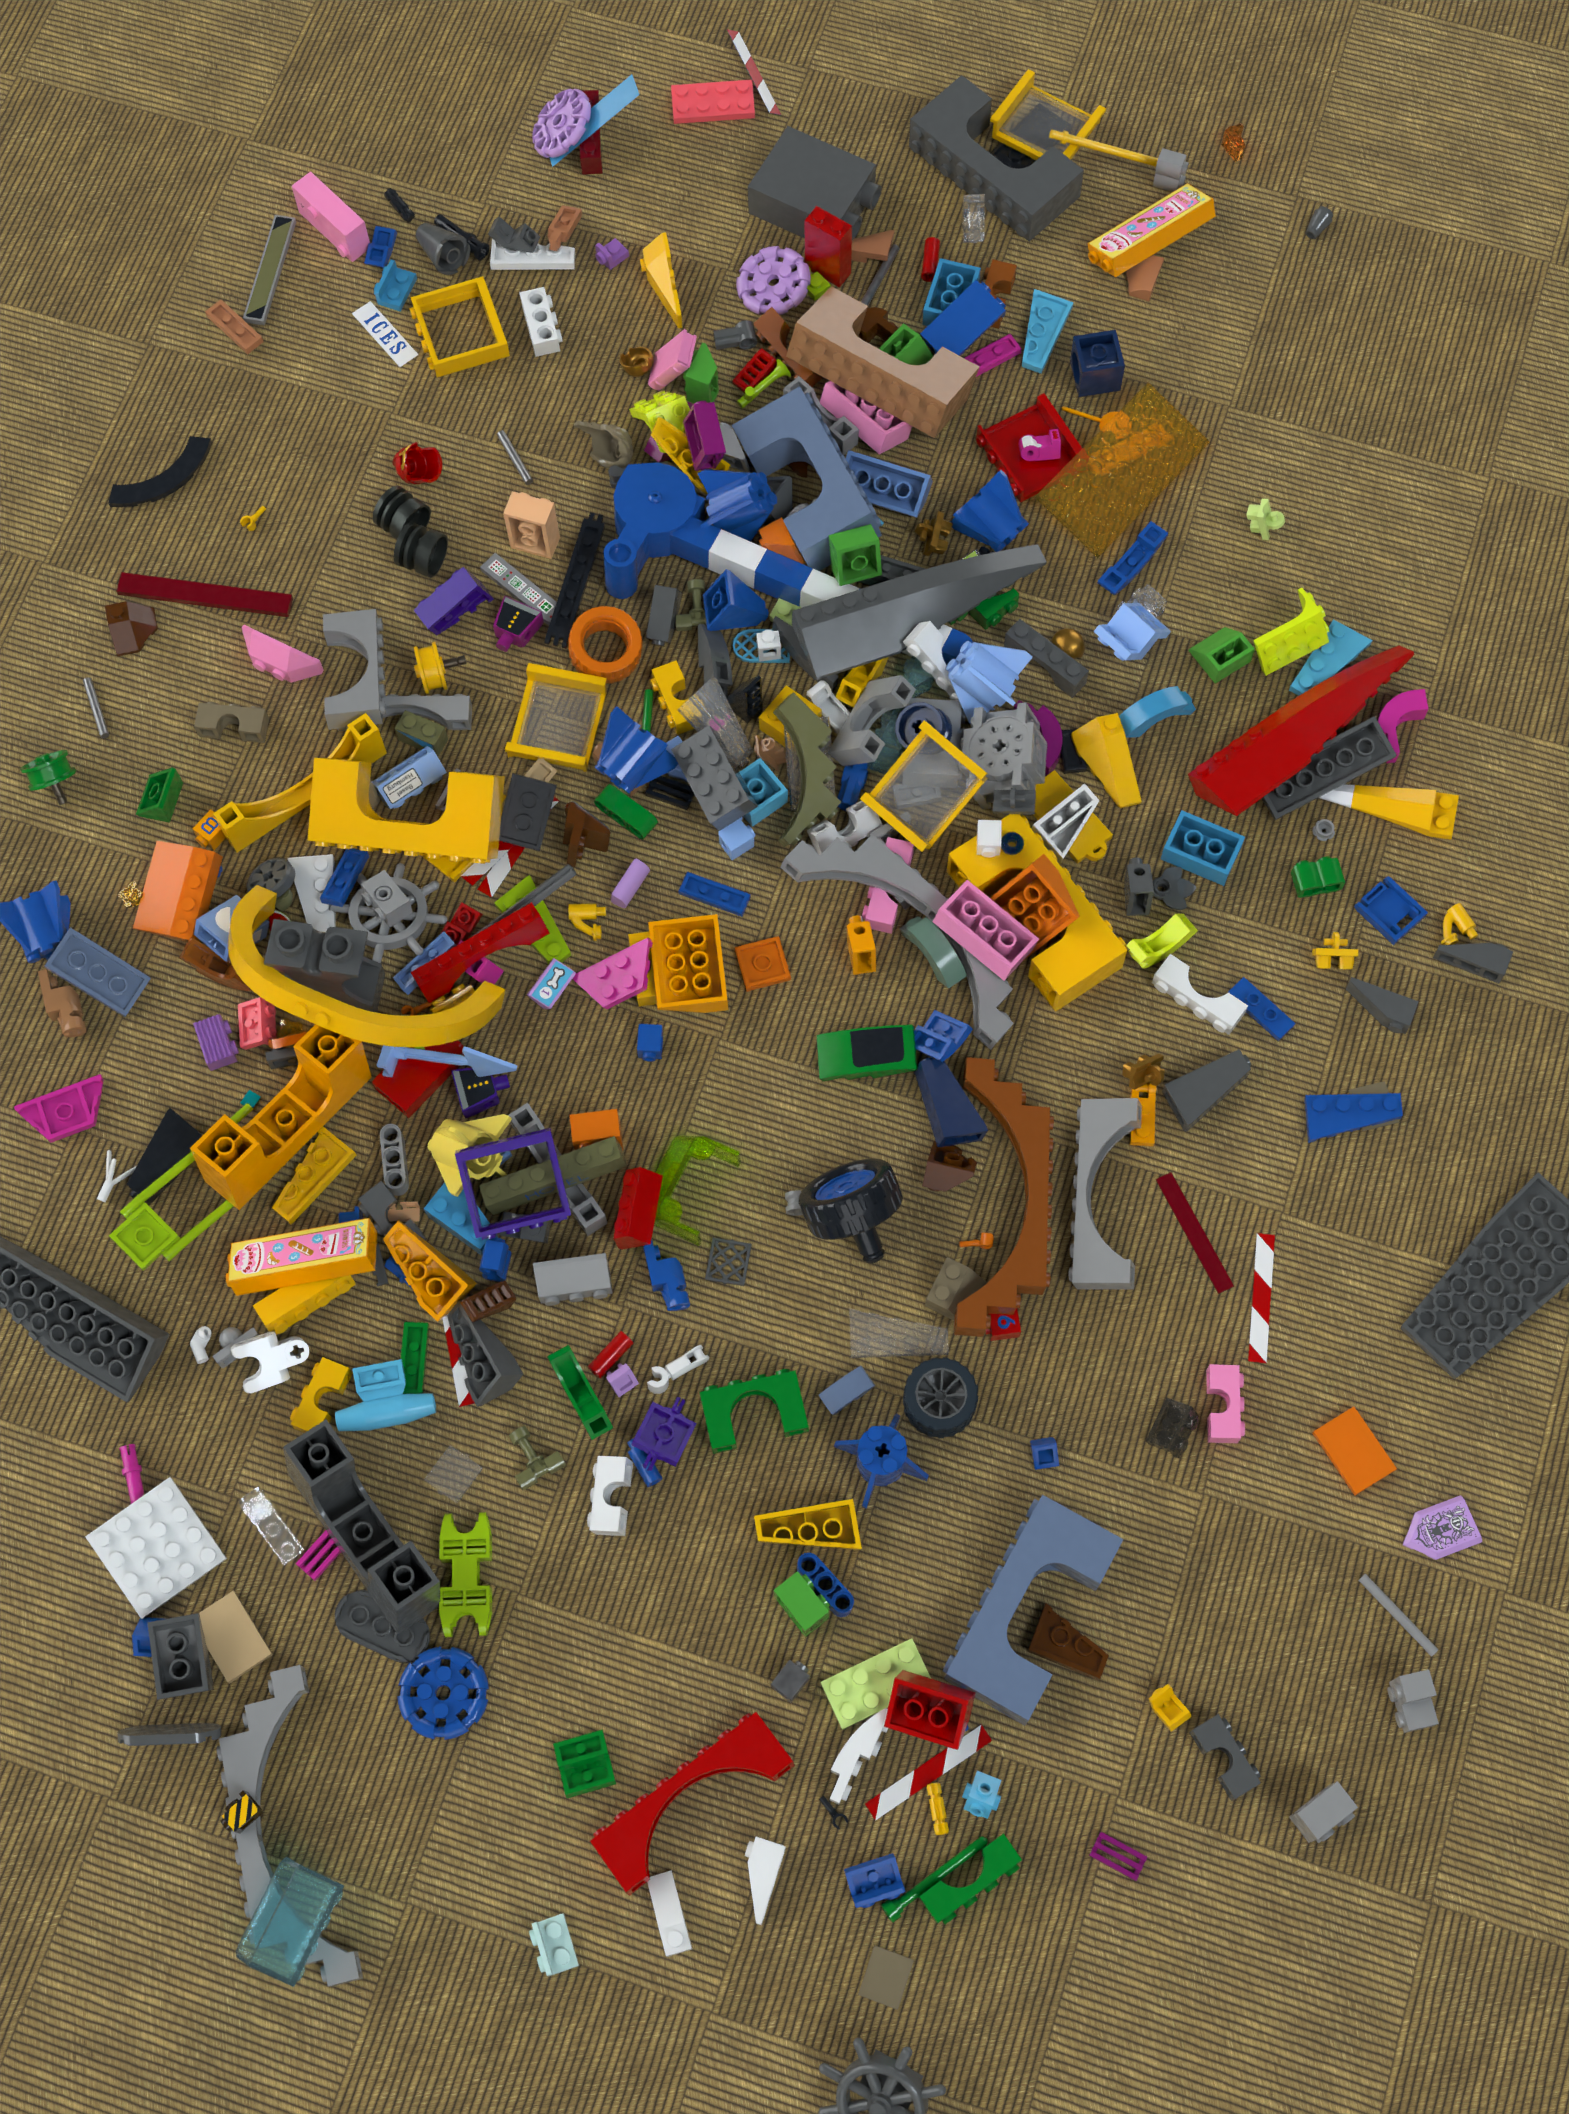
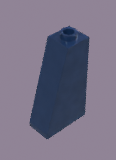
(947, 1105)

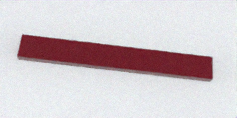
(204, 594)

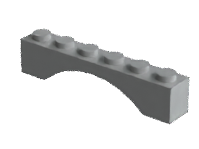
(450, 711)
(580, 1200)

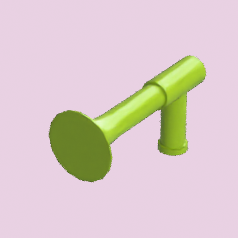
(751, 393)

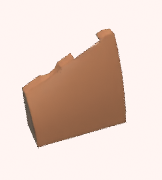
(872, 246)
(1143, 277)

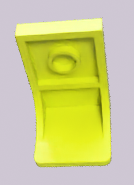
(665, 405)
(1293, 638)

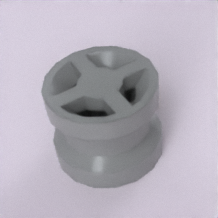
(793, 1204)

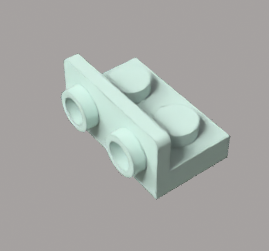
(554, 1945)

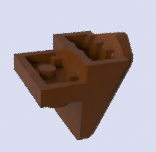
(583, 831)

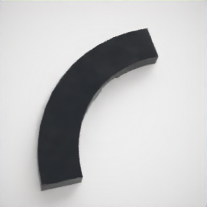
(166, 482)

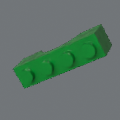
(943, 1900)

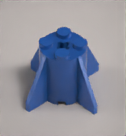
(737, 501)
(991, 514)
(632, 754)
(38, 921)
(884, 1470)

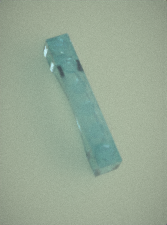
(891, 751)

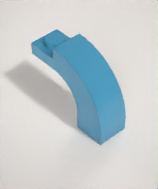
(1154, 708)

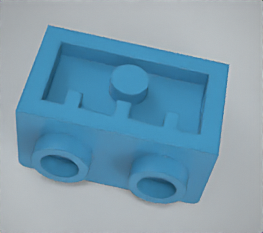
(394, 286)

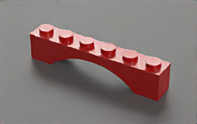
(441, 973)

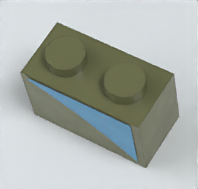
(421, 732)

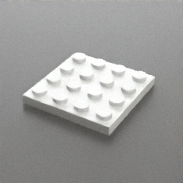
(156, 1547)

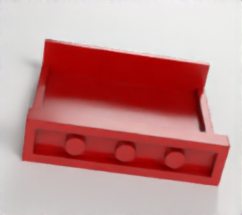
(1003, 449)

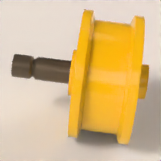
(432, 667)

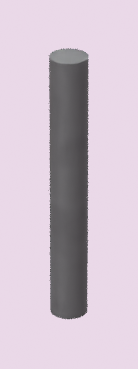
(514, 457)
(95, 706)

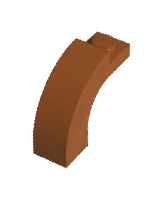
(211, 965)

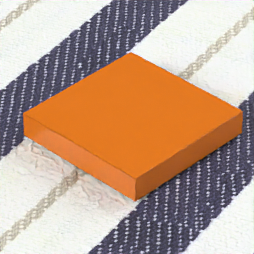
(762, 963)

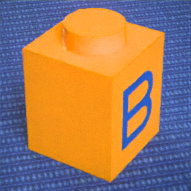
(208, 831)

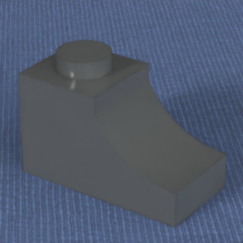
(538, 1234)

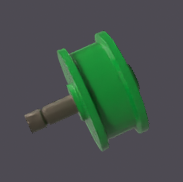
(49, 771)

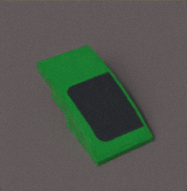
(866, 1052)

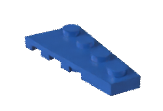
(1348, 1112)

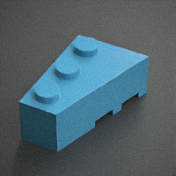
(454, 1216)

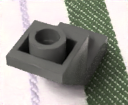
(520, 239)

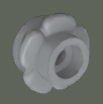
(1324, 824)

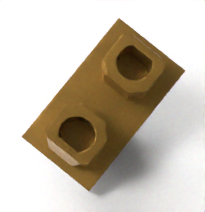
(931, 532)
(1145, 1071)

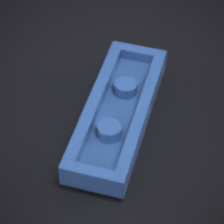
(434, 949)

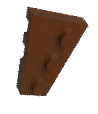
(1066, 1646)

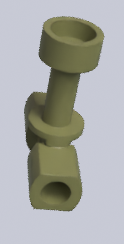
(696, 616)
(537, 1465)

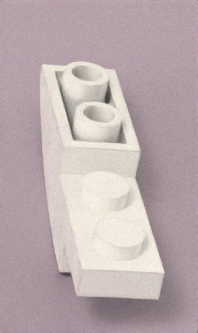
(861, 1744)

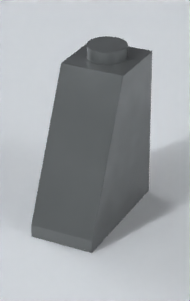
(663, 614)

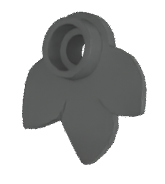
(1176, 888)

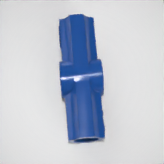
(852, 782)

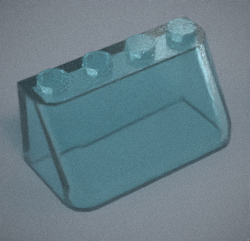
(289, 1921)

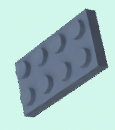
(97, 972)

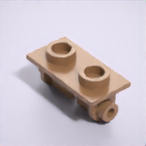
(770, 752)

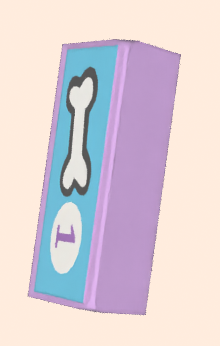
(551, 984)

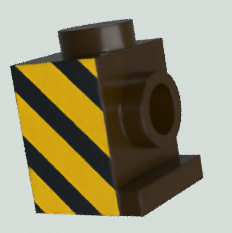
(241, 1813)

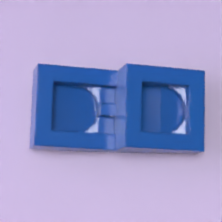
(381, 247)

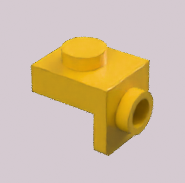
(1169, 1707)

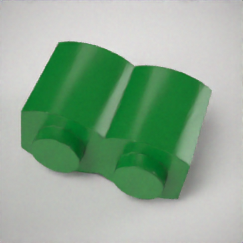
(1317, 877)

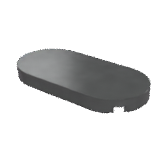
(372, 1630)
(169, 1734)

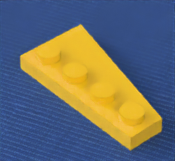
(319, 1168)

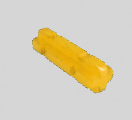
(937, 1808)

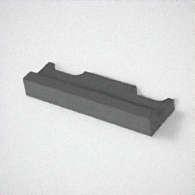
(380, 1270)

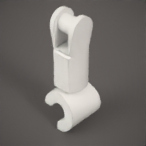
(676, 1369)

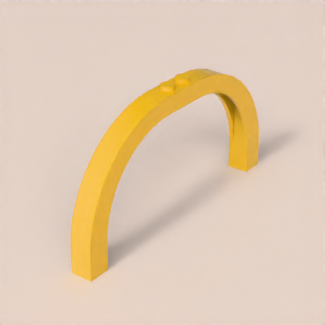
(336, 1015)

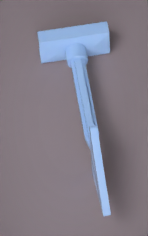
(480, 1062)

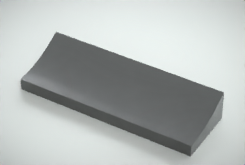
(1337, 764)

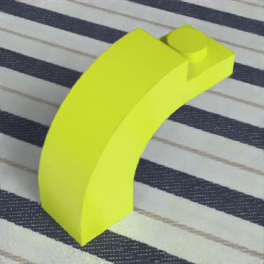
(1162, 942)

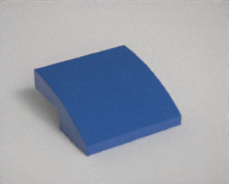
(941, 1036)

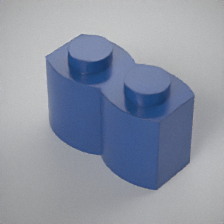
(495, 1260)

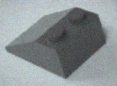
(180, 1656)

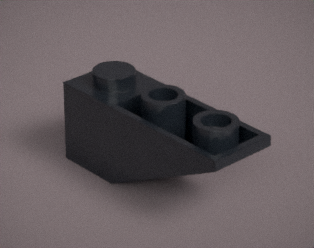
(747, 699)

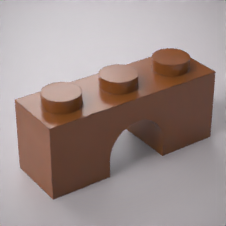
(1000, 279)

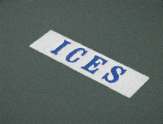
(385, 334)

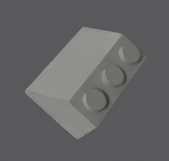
(573, 1279)

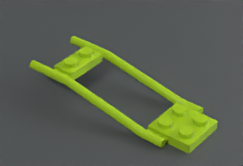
(145, 1234)

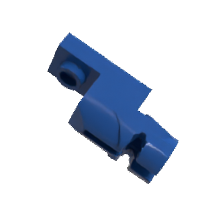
(668, 1277)

